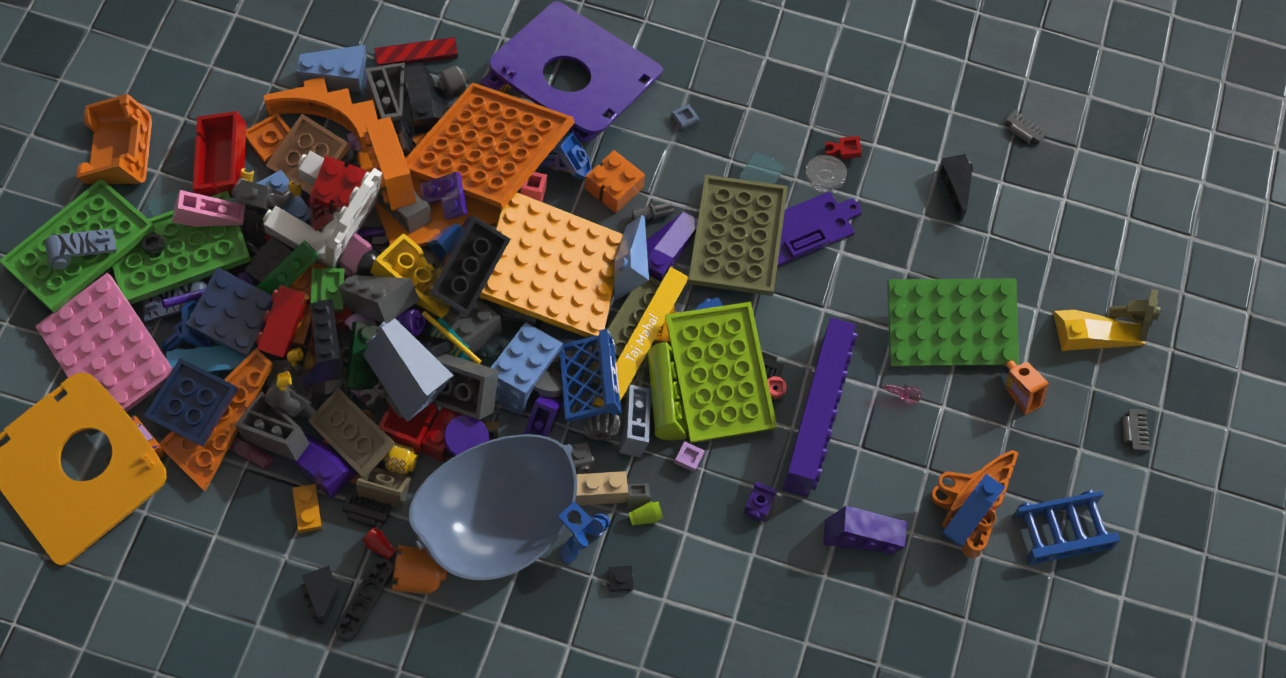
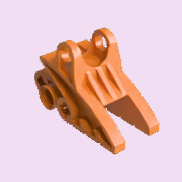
(964, 484)

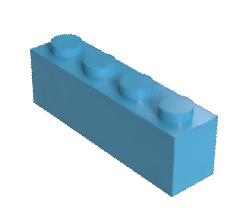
(215, 360)

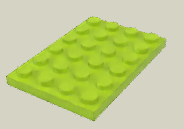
(720, 372)

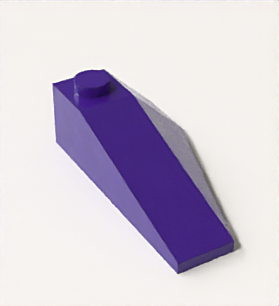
(668, 244)

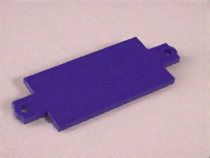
(815, 226)

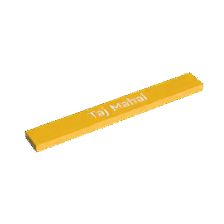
(647, 329)

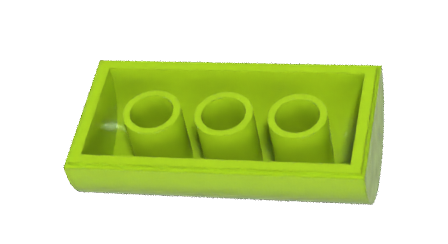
(665, 394)

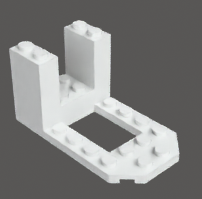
(335, 235)

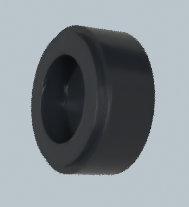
(153, 244)

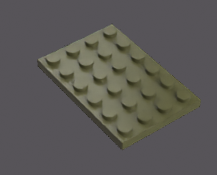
(738, 235)

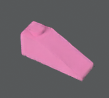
(202, 211)

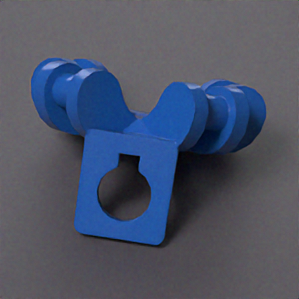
(590, 526)

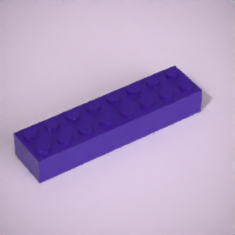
(820, 408)

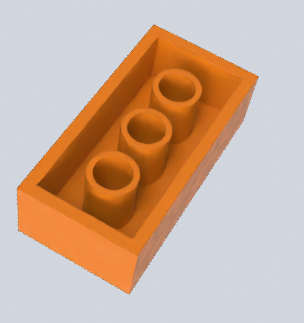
(390, 161)

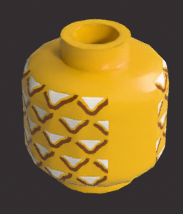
(400, 459)

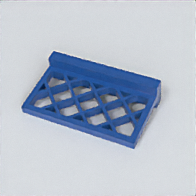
(608, 377)

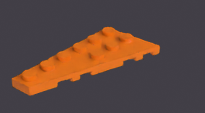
(203, 462)

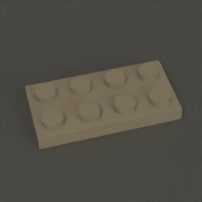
(351, 432)

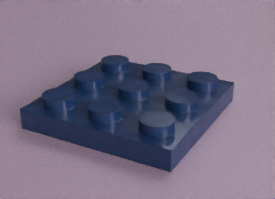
(230, 312)
(191, 402)

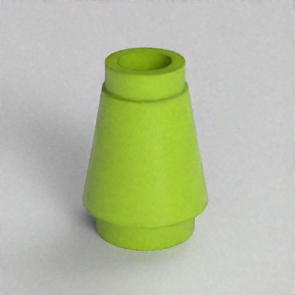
(646, 514)

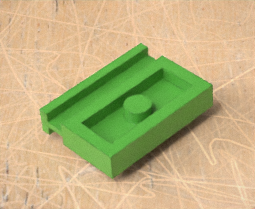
(325, 286)

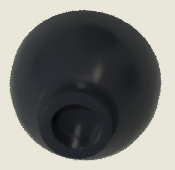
(366, 263)

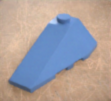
(631, 259)

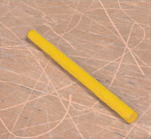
(451, 337)

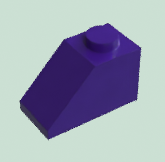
(543, 416)

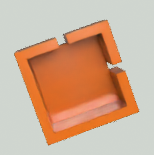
(619, 179)

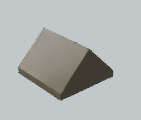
(384, 486)

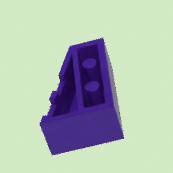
(865, 531)

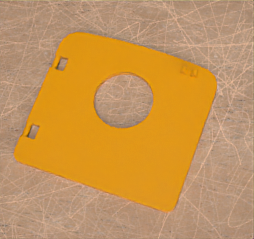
(66, 512)

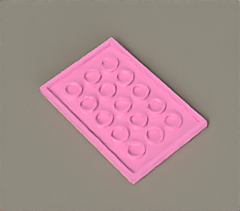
(106, 339)

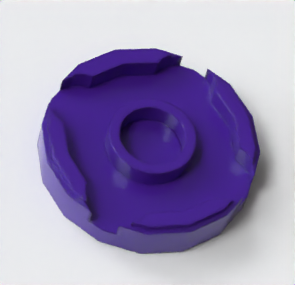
(464, 434)

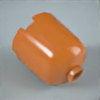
(416, 571)

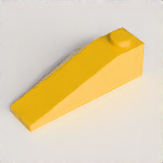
(406, 260)

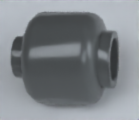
(452, 80)

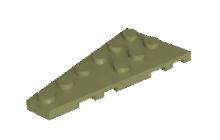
(625, 324)

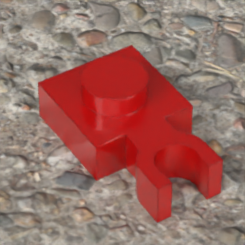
(848, 147)

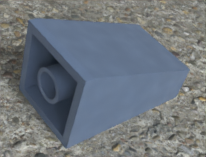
(405, 368)

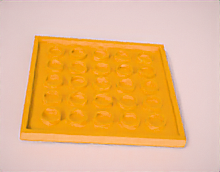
(554, 266)

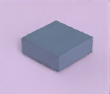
(685, 117)

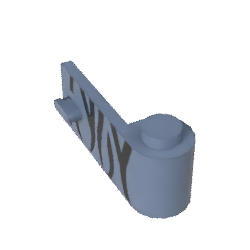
(64, 246)
(153, 306)

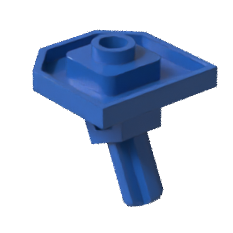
(570, 157)
(185, 334)

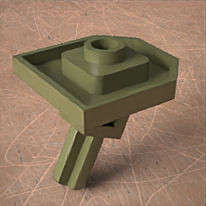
(1139, 312)

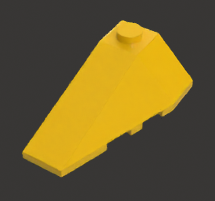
(1090, 331)

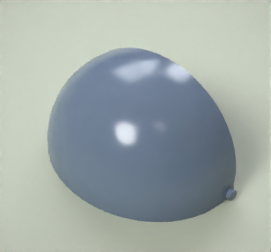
(495, 506)

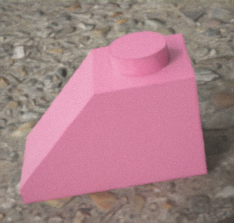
(353, 252)

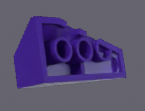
(325, 466)

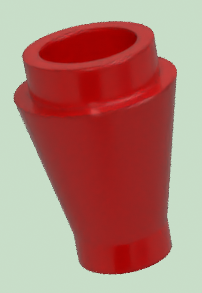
(378, 543)

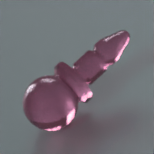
(911, 394)

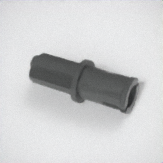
(652, 212)

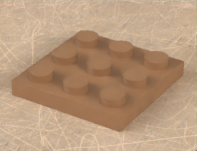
(302, 138)

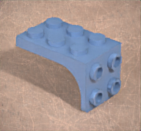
(523, 365)

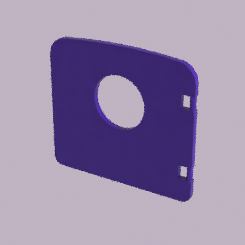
(565, 34)

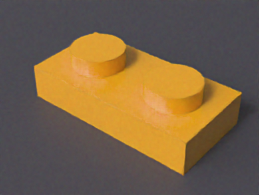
(307, 508)

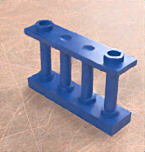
(1061, 548)

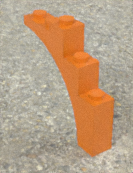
(334, 105)

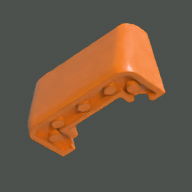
(118, 142)

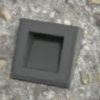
(637, 495)

